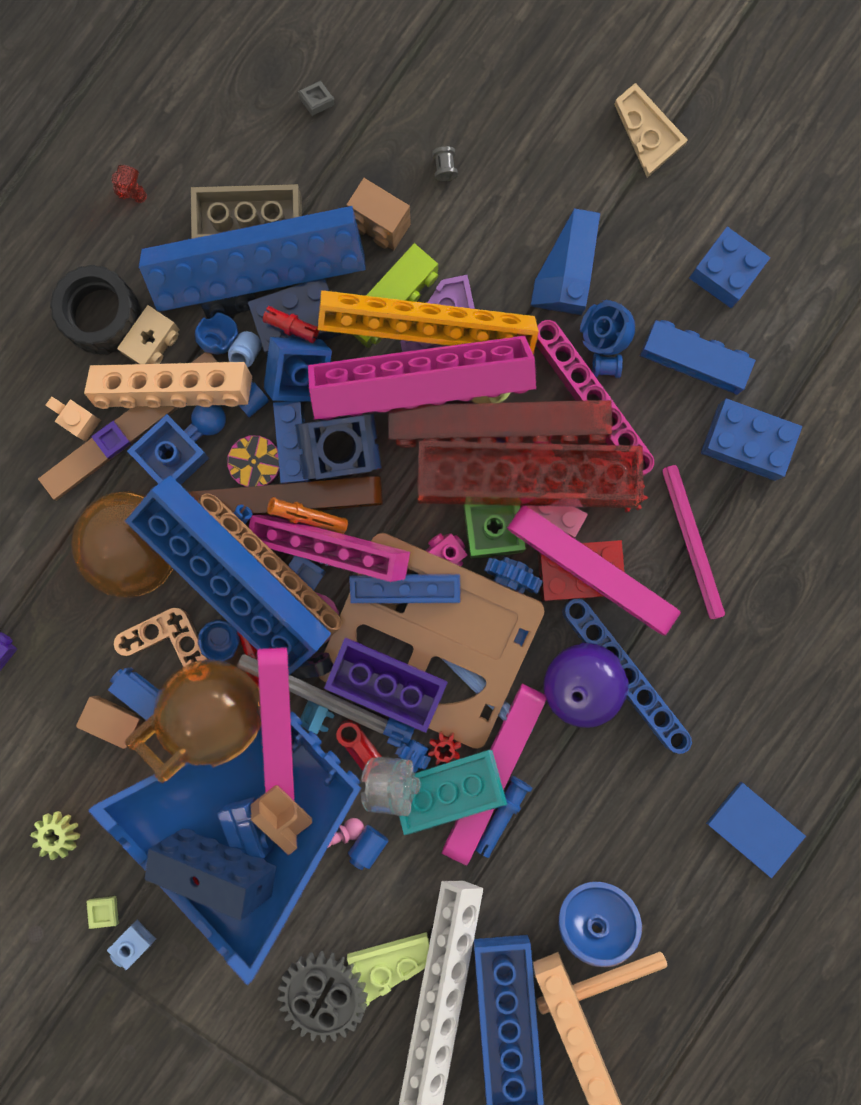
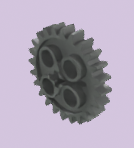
(299, 984)

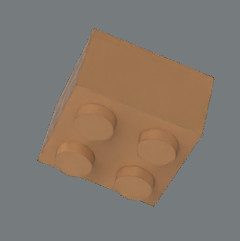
(380, 214)

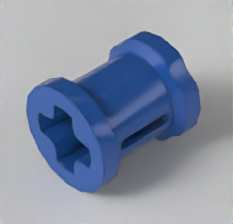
(607, 365)

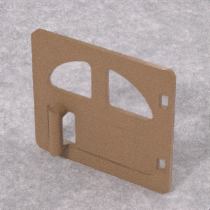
(469, 634)

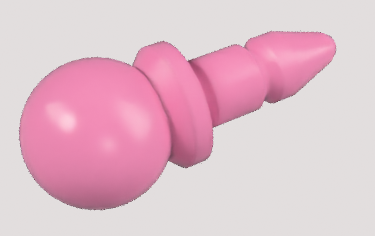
(350, 830)

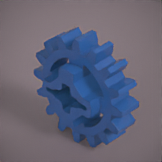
(513, 575)

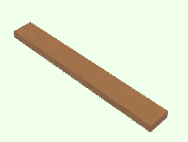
(89, 456)

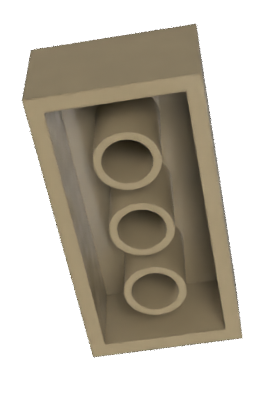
(240, 207)

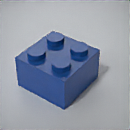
(729, 267)
(288, 367)

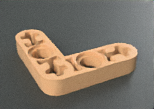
(166, 631)

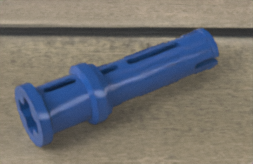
(514, 796)

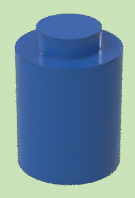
(367, 848)

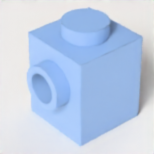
(131, 945)

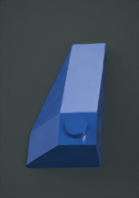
(568, 269)

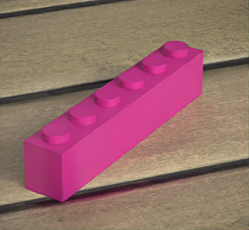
(331, 547)

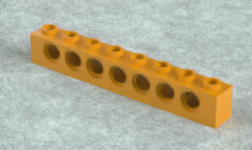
(419, 320)

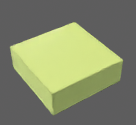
(102, 912)

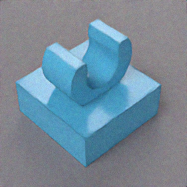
(313, 717)

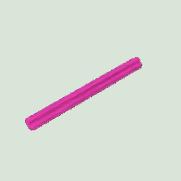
(693, 542)

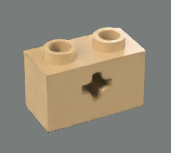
(151, 325)

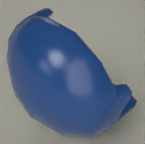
(216, 334)
(218, 640)

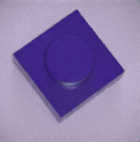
(111, 440)

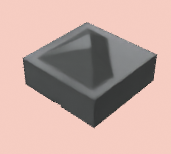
(316, 98)

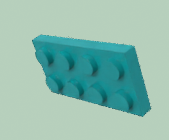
(455, 792)

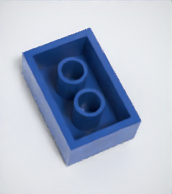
(751, 439)

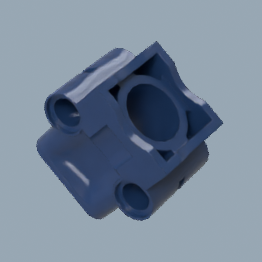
(364, 452)

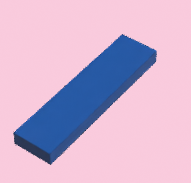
(412, 589)

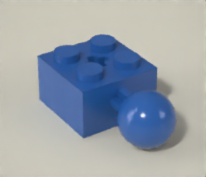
(167, 435)

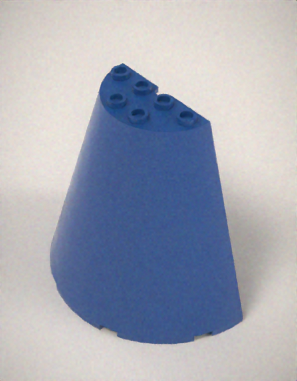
(191, 801)

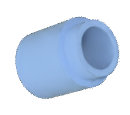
(245, 348)

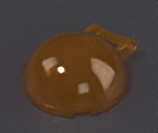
(112, 553)
(200, 717)

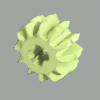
(50, 843)

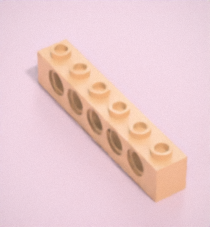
(169, 385)

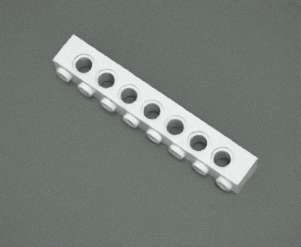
(441, 994)

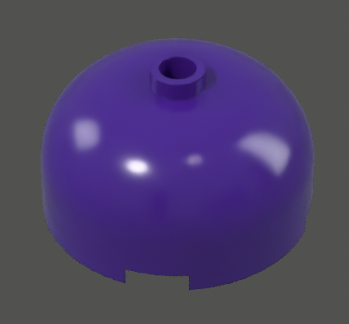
(595, 675)

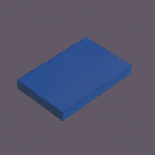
(756, 829)

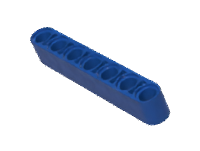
(637, 683)

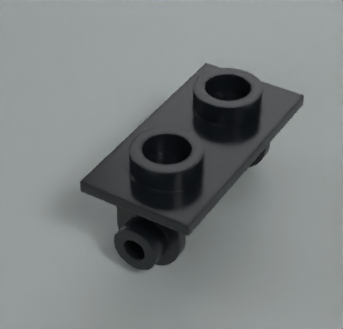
(228, 305)

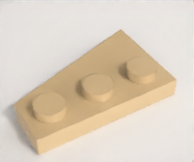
(649, 129)

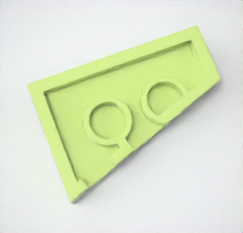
(389, 963)

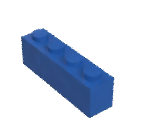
(697, 357)

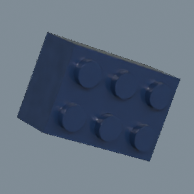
(299, 300)

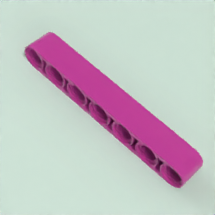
(589, 386)
(593, 570)
(276, 719)
(506, 750)

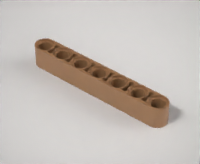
(272, 563)

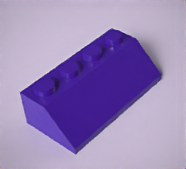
(385, 685)

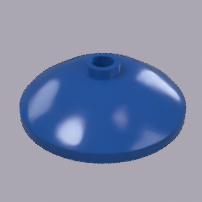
(609, 910)

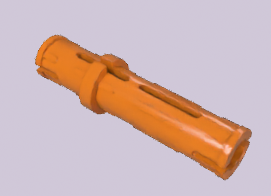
(298, 513)

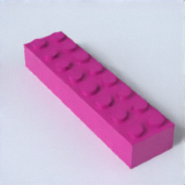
(421, 377)

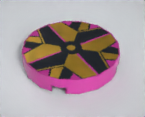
(253, 461)

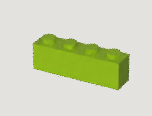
(404, 282)

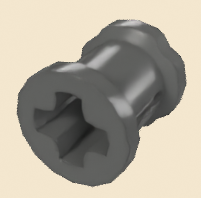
(445, 163)

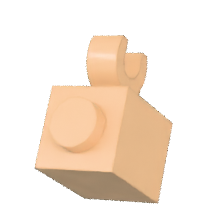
(74, 418)

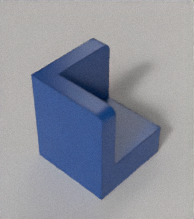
(307, 571)

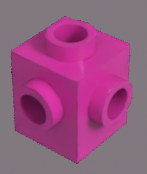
(448, 547)

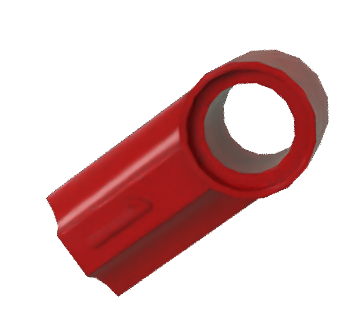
(359, 747)

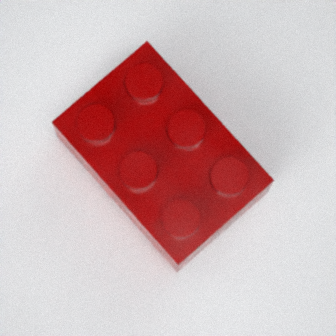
(562, 585)

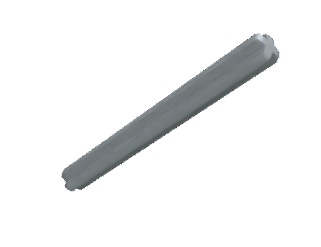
(322, 698)

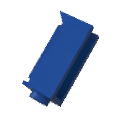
(134, 691)

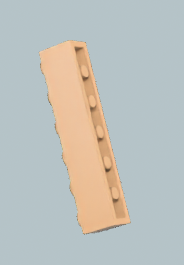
(575, 1031)

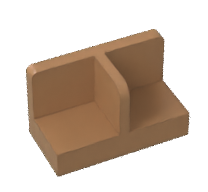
(108, 721)
(280, 818)

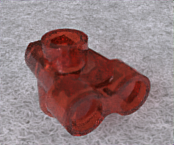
(126, 184)

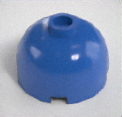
(607, 328)

